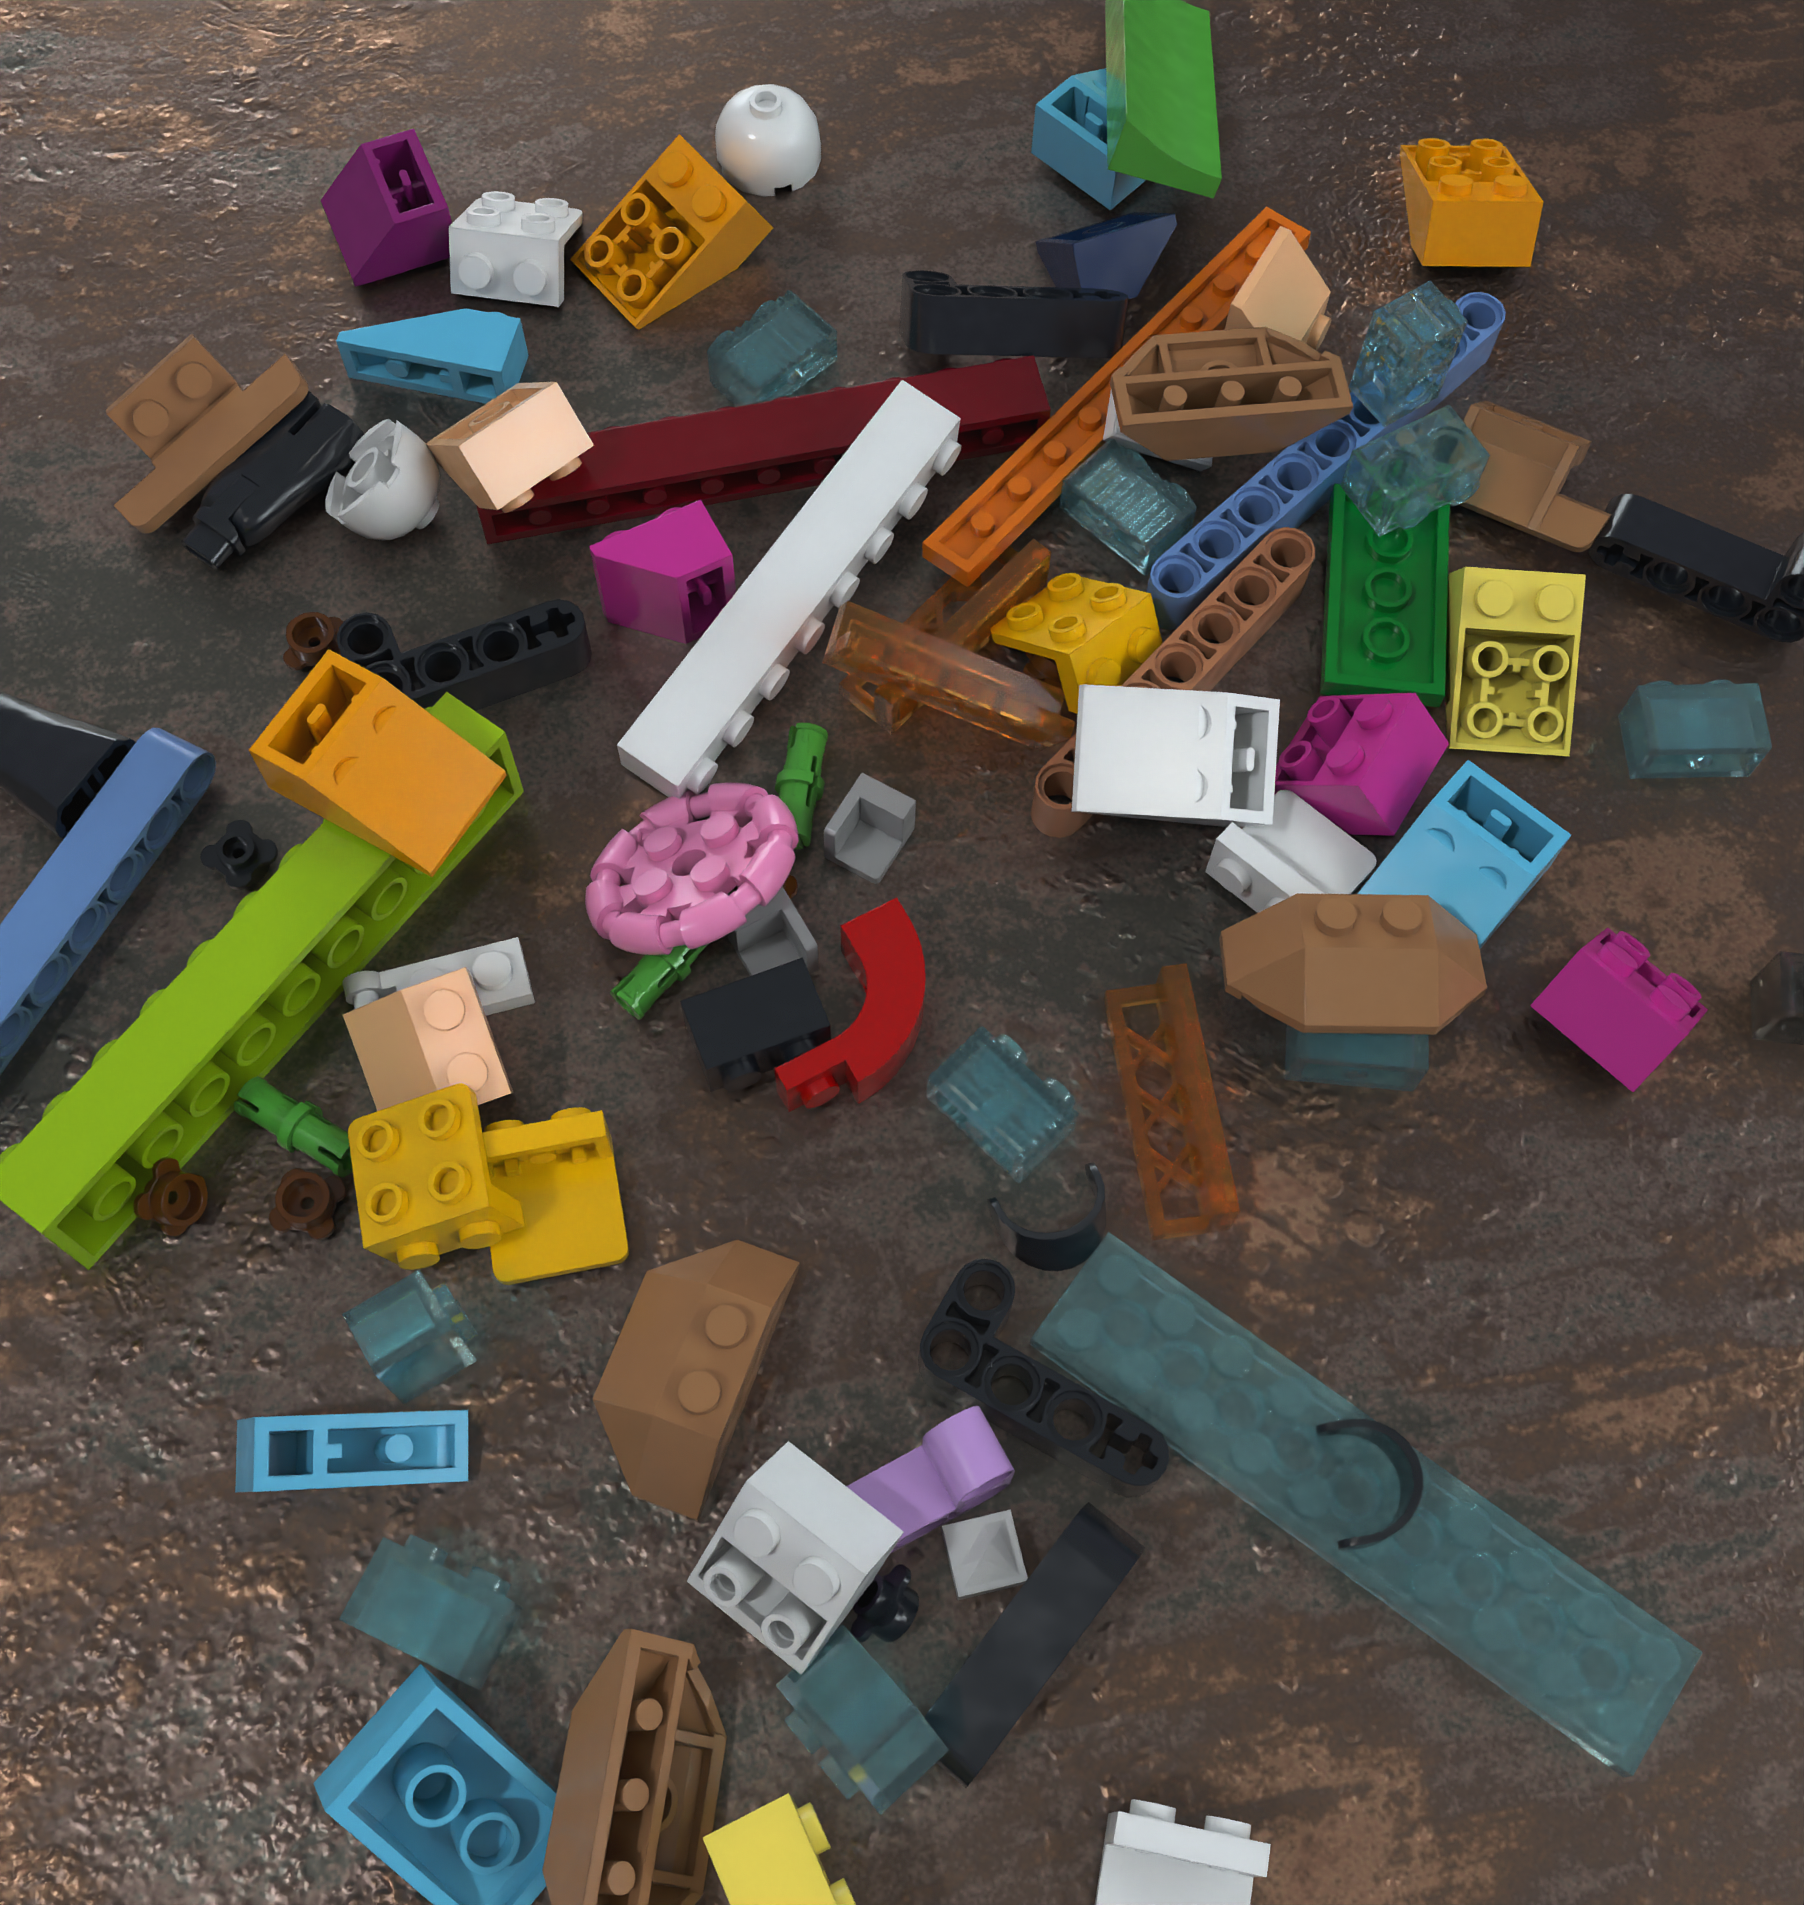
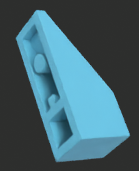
(444, 354)
(351, 1450)

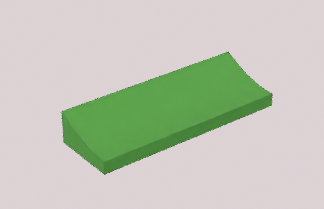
(1162, 94)

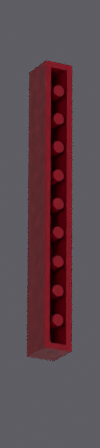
(763, 448)

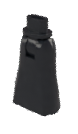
(272, 480)
(54, 761)

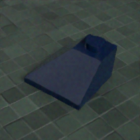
(1109, 253)

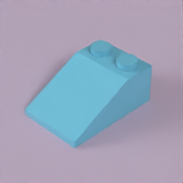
(443, 1799)

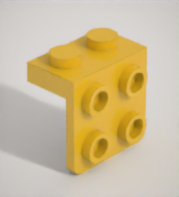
(1088, 627)
(427, 1180)
(566, 1192)

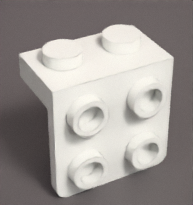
(512, 248)
(1290, 857)
(1168, 1863)

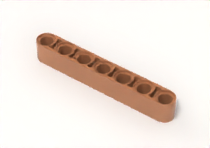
(1191, 658)

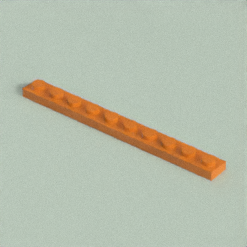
(1036, 471)

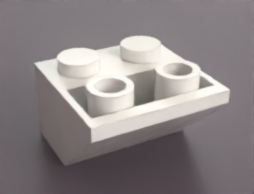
(793, 1556)

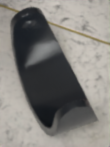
(1056, 1249)
(1406, 1466)

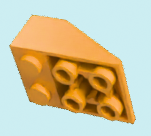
(1469, 204)
(670, 237)
(375, 764)

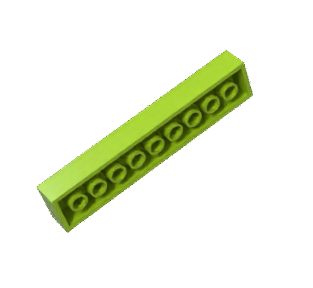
(226, 1019)

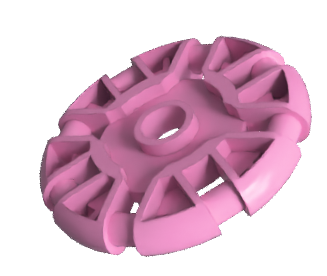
(661, 905)

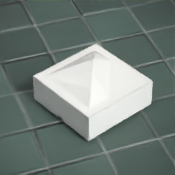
(984, 1554)

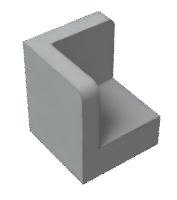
(869, 828)
(774, 937)

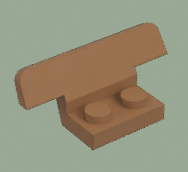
(195, 424)
(1527, 474)

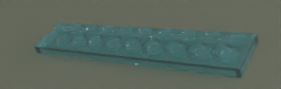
(1453, 1571)

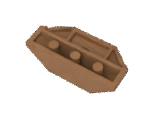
(1227, 393)
(1355, 963)
(689, 1368)
(637, 1780)

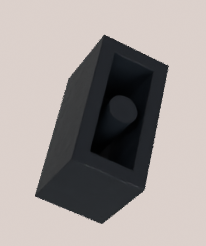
(755, 1025)

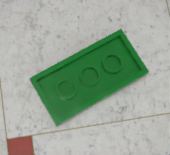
(1385, 605)

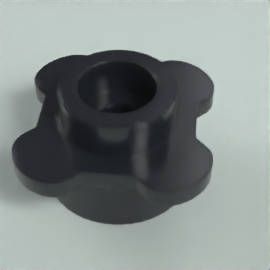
(251, 866)
(886, 1607)

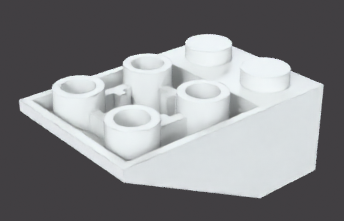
(1176, 755)

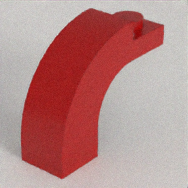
(871, 1051)

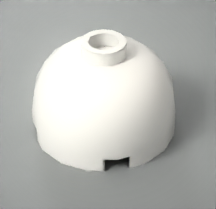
(767, 140)
(388, 486)

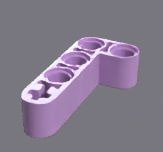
(941, 1478)

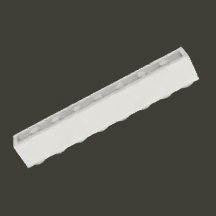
(791, 593)

